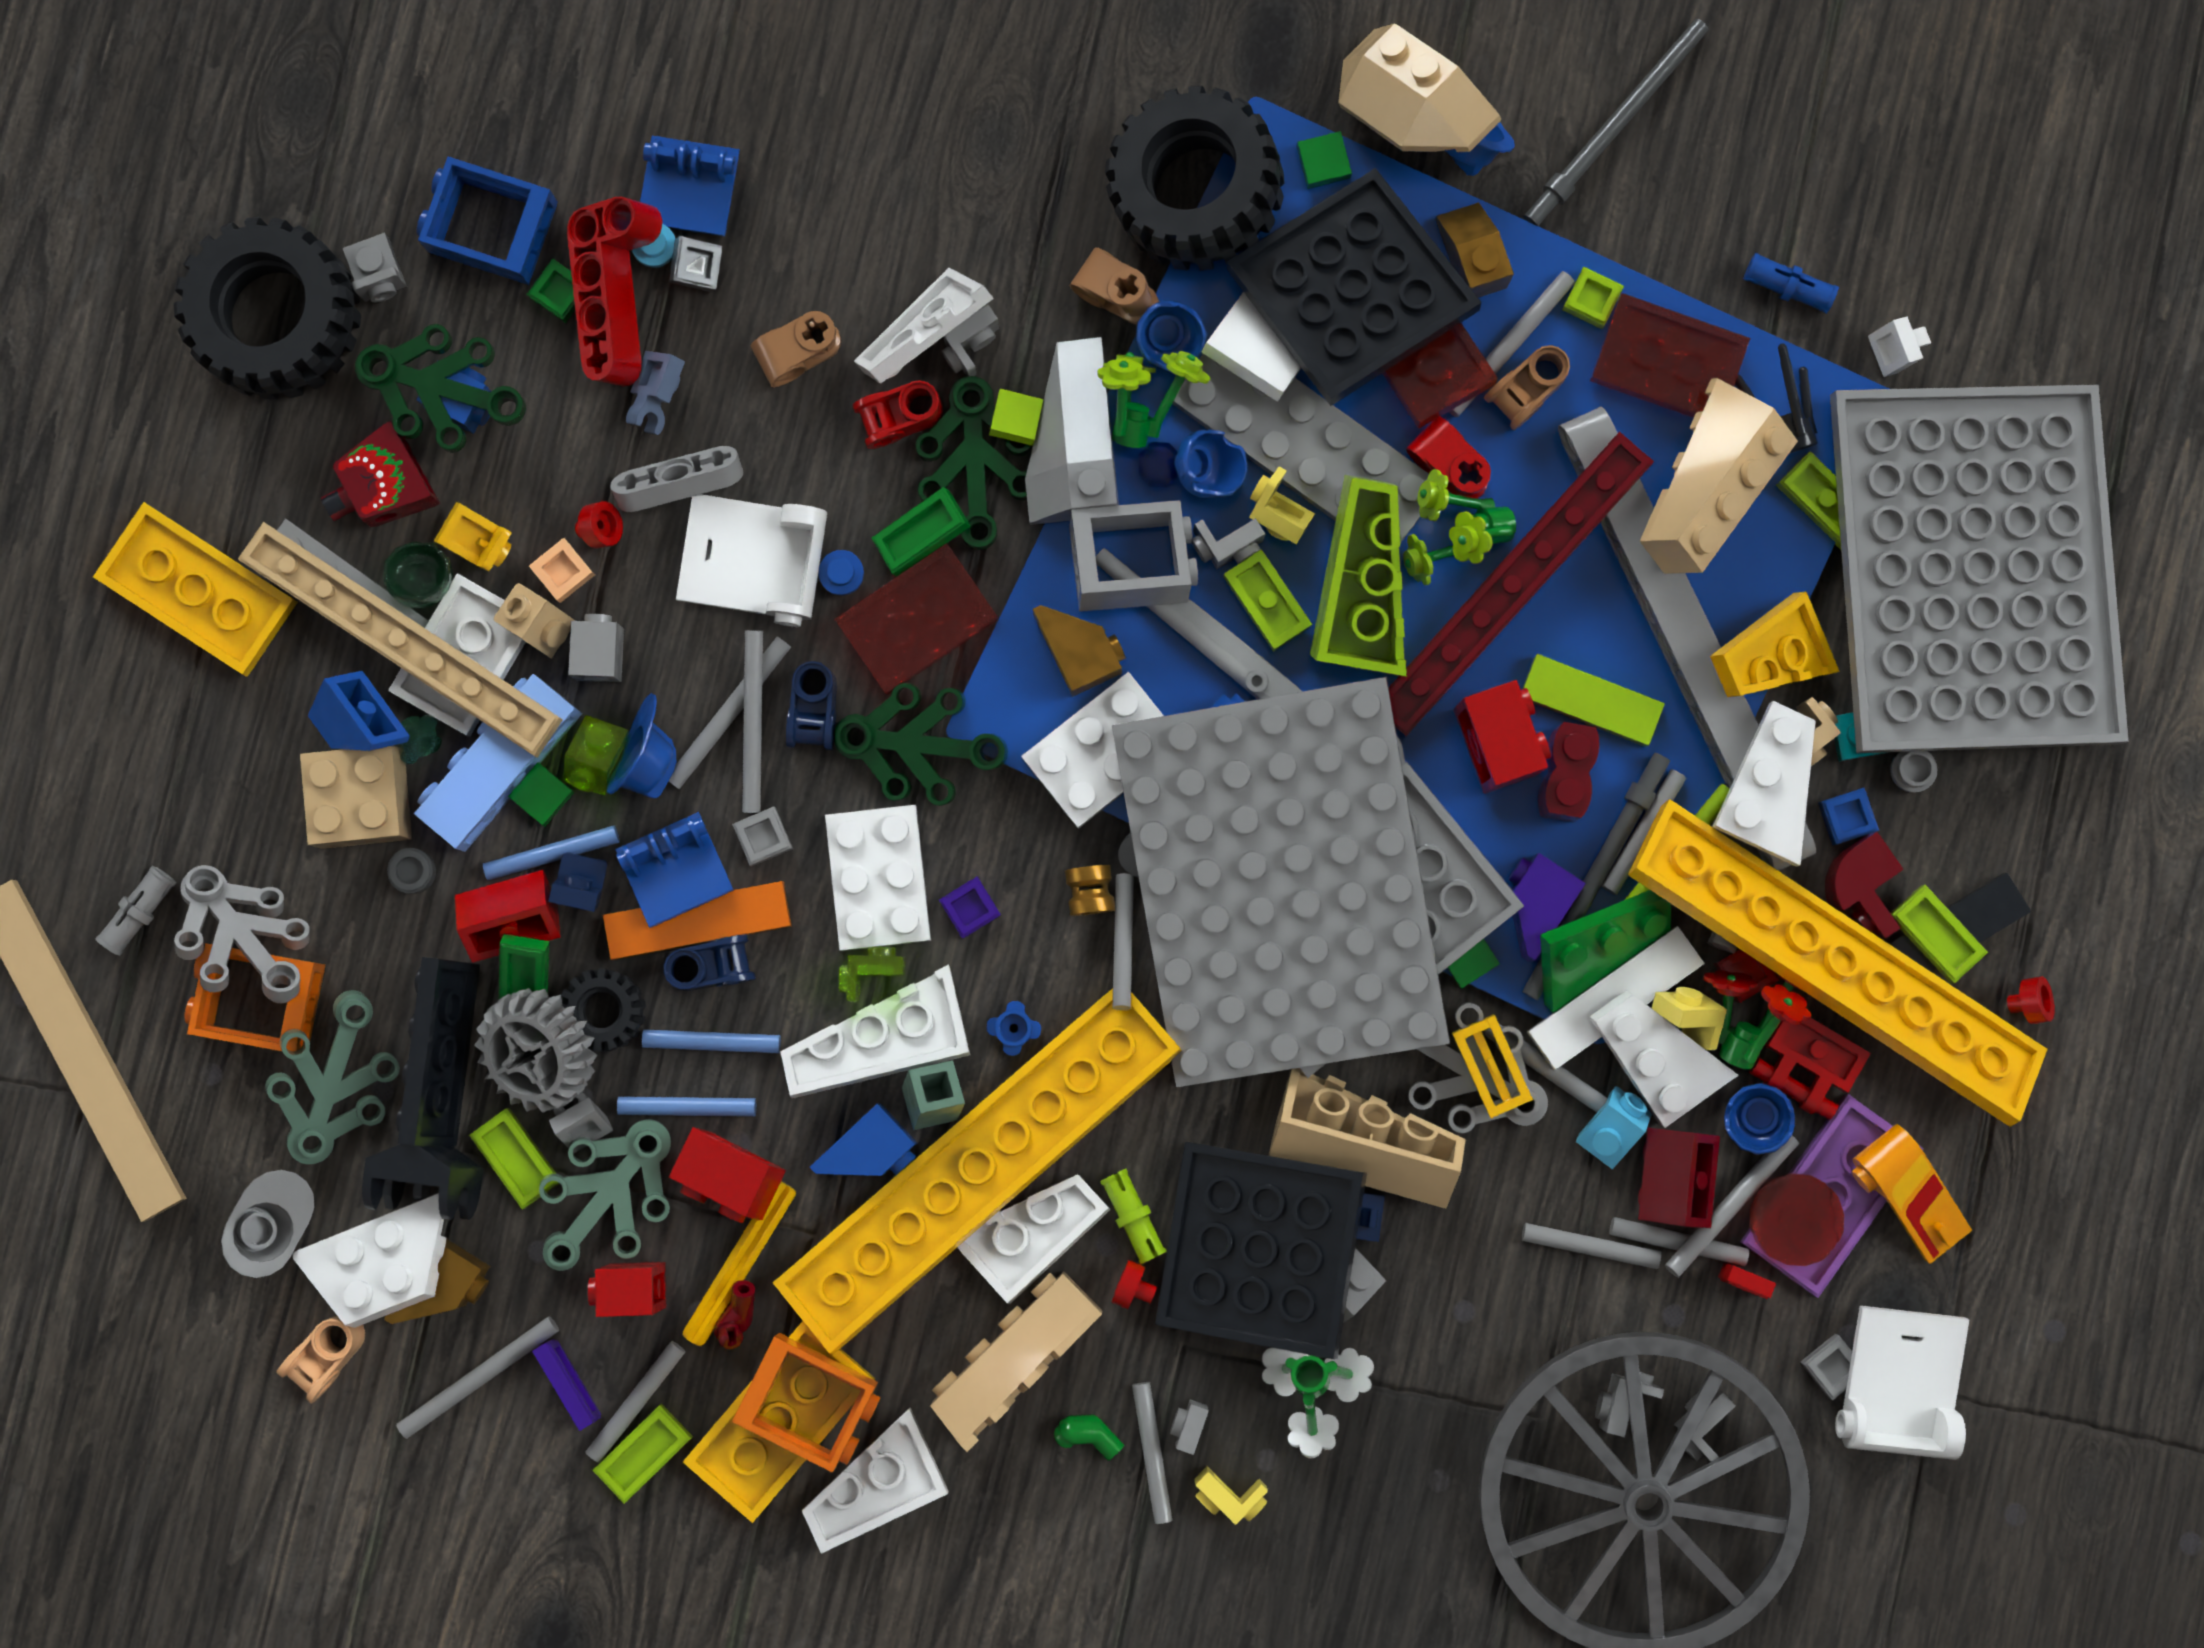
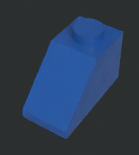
(355, 715)
(869, 1147)

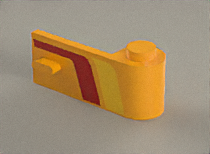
(1914, 1191)

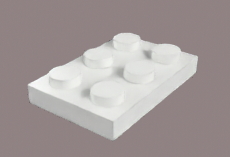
(468, 625)
(1080, 755)
(878, 877)

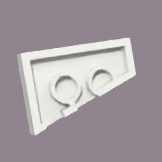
(877, 1487)

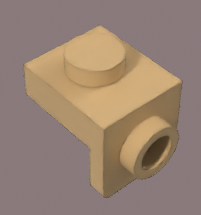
(534, 620)
(1824, 725)

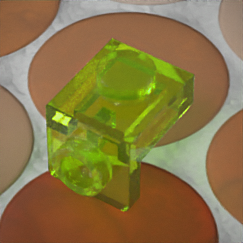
(593, 755)
(879, 962)

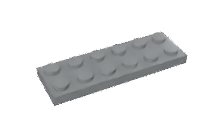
(1303, 437)

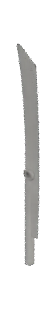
(1211, 639)

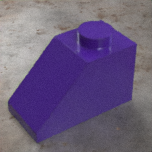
(1546, 897)

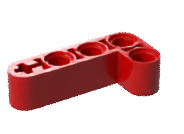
(603, 284)

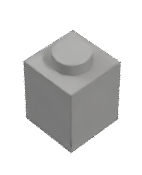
(596, 649)

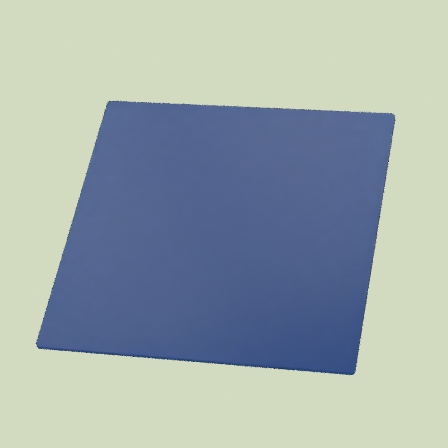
(1577, 617)

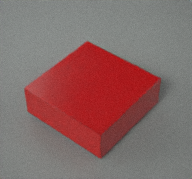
(1746, 964)
(1746, 1281)

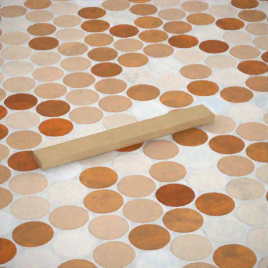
(400, 639)
(84, 1058)

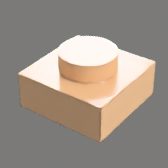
(561, 570)

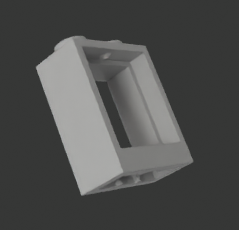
(1139, 591)

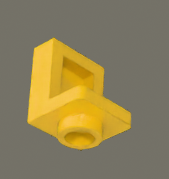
(474, 538)

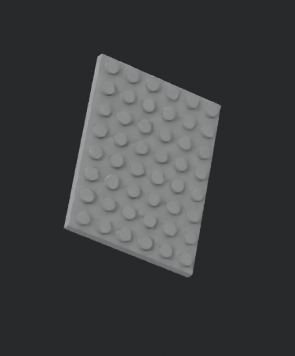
(1978, 568)
(1281, 882)

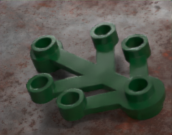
(433, 384)
(972, 454)
(912, 742)

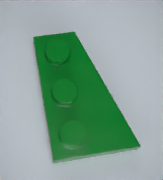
(1598, 944)

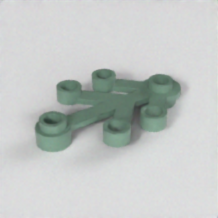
(330, 1086)
(610, 1188)

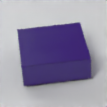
(970, 907)

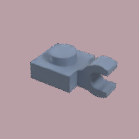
(655, 385)

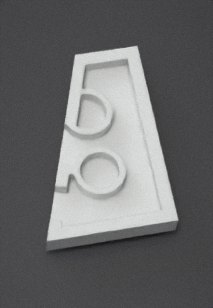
(923, 323)
(1772, 786)
(1659, 1058)
(1032, 1235)

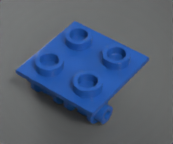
(690, 183)
(674, 870)

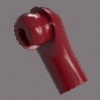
(737, 1316)

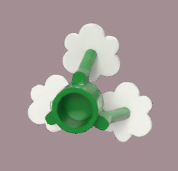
(1311, 1379)

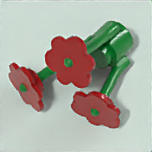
(1745, 1041)

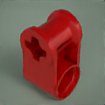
(895, 413)
(1445, 449)

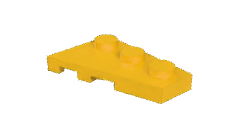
(1776, 650)

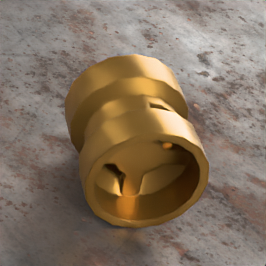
(1092, 900)

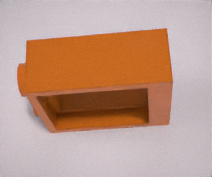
(299, 1011)
(749, 1411)

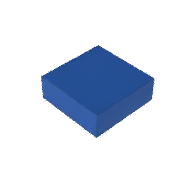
(1848, 816)

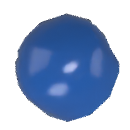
(1168, 329)
(1210, 464)
(1759, 1118)

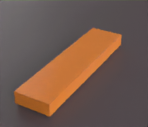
(735, 913)

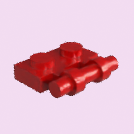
(1818, 1051)

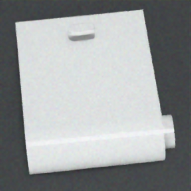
(757, 560)
(1904, 1388)

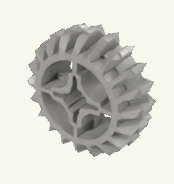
(540, 1077)

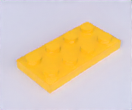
(195, 589)
(752, 1469)

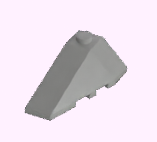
(1073, 440)

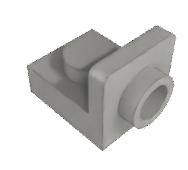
(374, 268)
(972, 333)

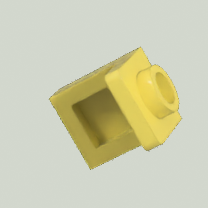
(1279, 514)
(1694, 1013)
(1218, 1496)

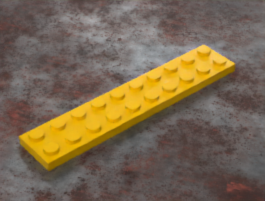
(1838, 962)
(975, 1169)

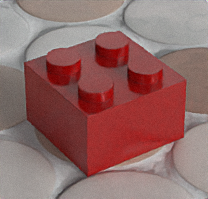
(1502, 736)

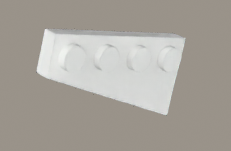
(893, 1036)

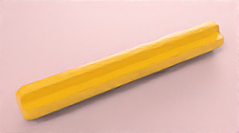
(737, 1267)

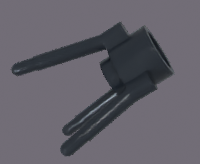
(1798, 421)

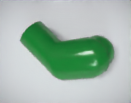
(1087, 1430)

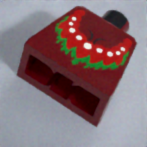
(380, 481)

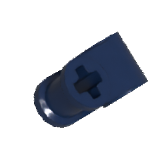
(812, 709)
(713, 964)

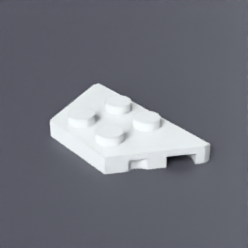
(378, 1263)

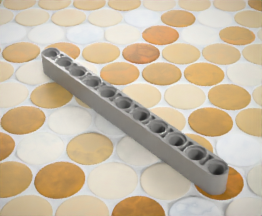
(1672, 615)

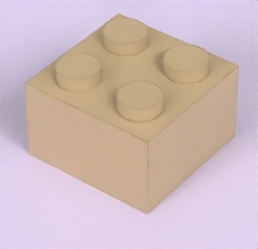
(355, 797)

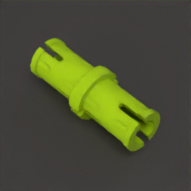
(1133, 1216)

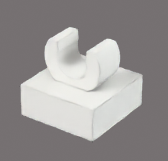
(1898, 345)

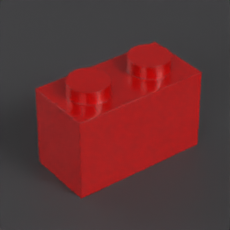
(506, 907)
(727, 1175)
(628, 1289)

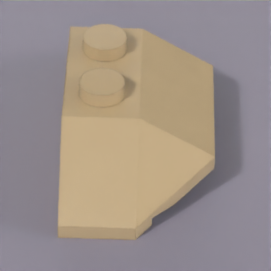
(1413, 94)

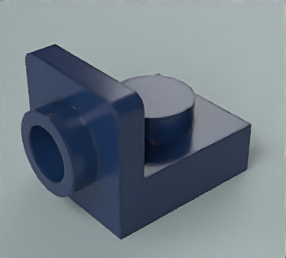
(579, 882)

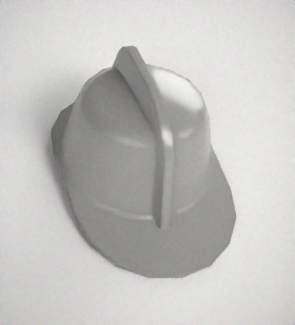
(267, 1223)

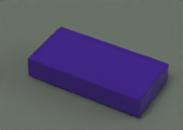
(567, 1384)

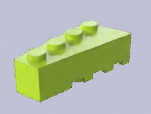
(1362, 586)

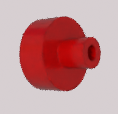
(599, 525)
(2034, 1000)
(1132, 1286)

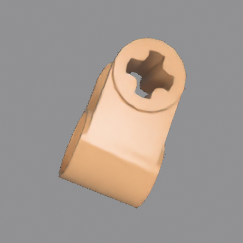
(318, 1361)

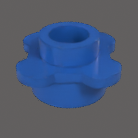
(1000, 1027)

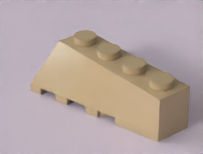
(1717, 478)
(1342, 1130)
(1014, 1358)

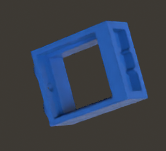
(529, 234)

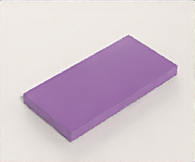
(1831, 1162)

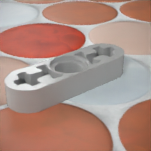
(656, 485)

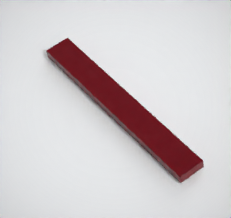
(1516, 580)

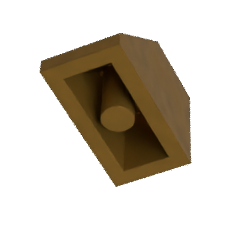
(1475, 249)
(1080, 649)
(458, 1282)

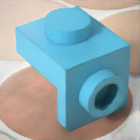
(1615, 1127)

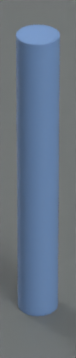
(550, 852)
(711, 1041)
(686, 1106)

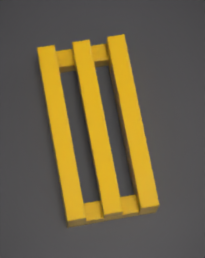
(1476, 1030)

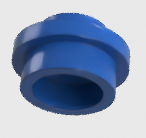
(841, 572)

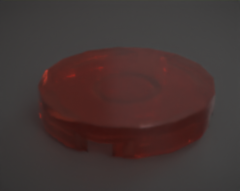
(1796, 1219)

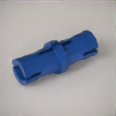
(1791, 283)

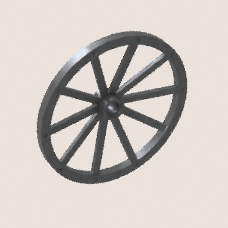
(1629, 1346)

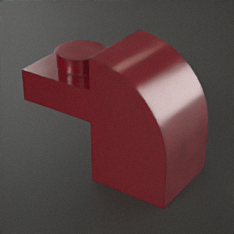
(1855, 877)

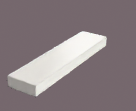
(1650, 971)

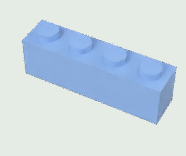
(488, 773)

